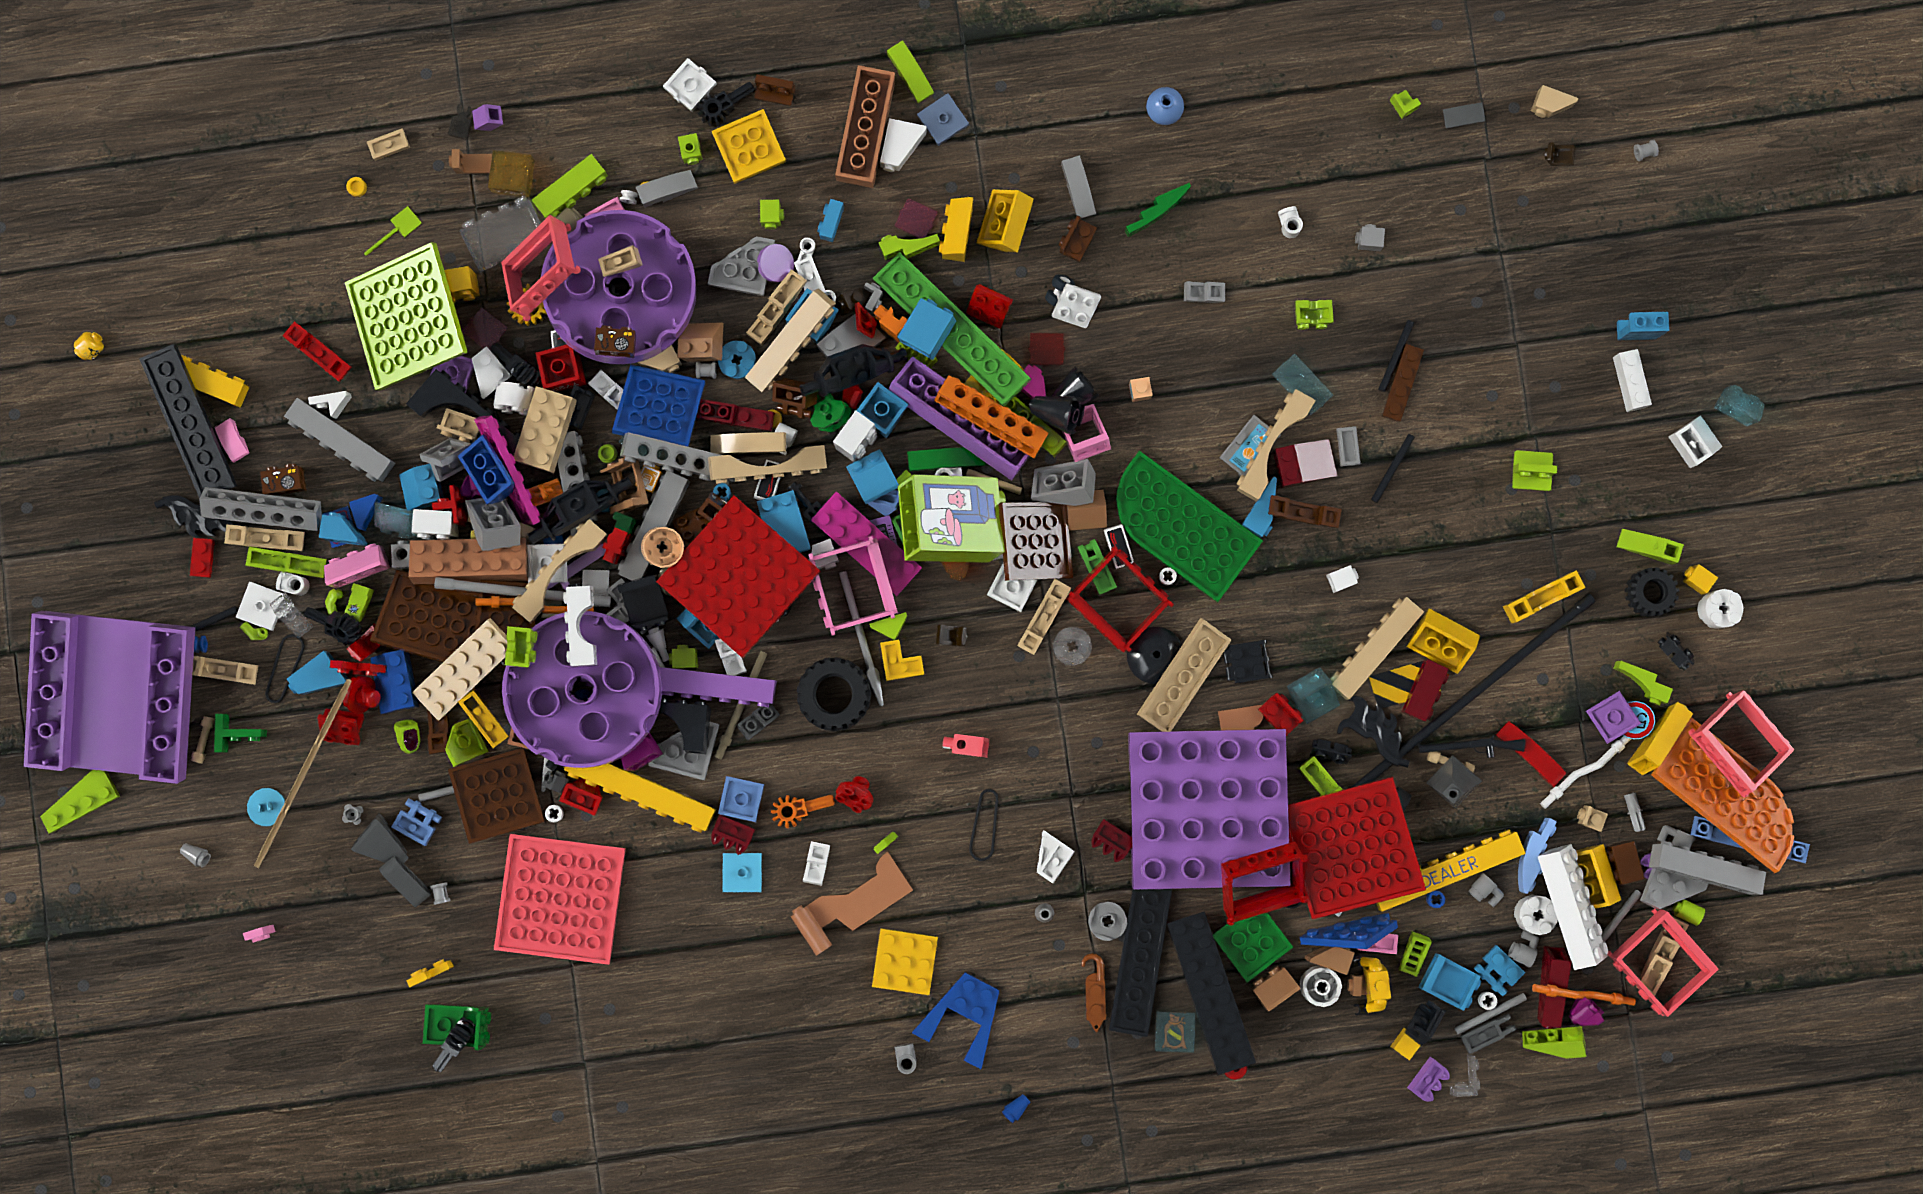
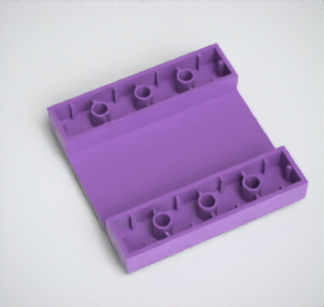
(109, 695)
(1206, 803)

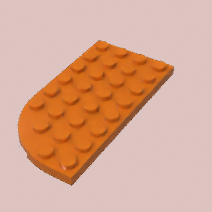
(1755, 822)

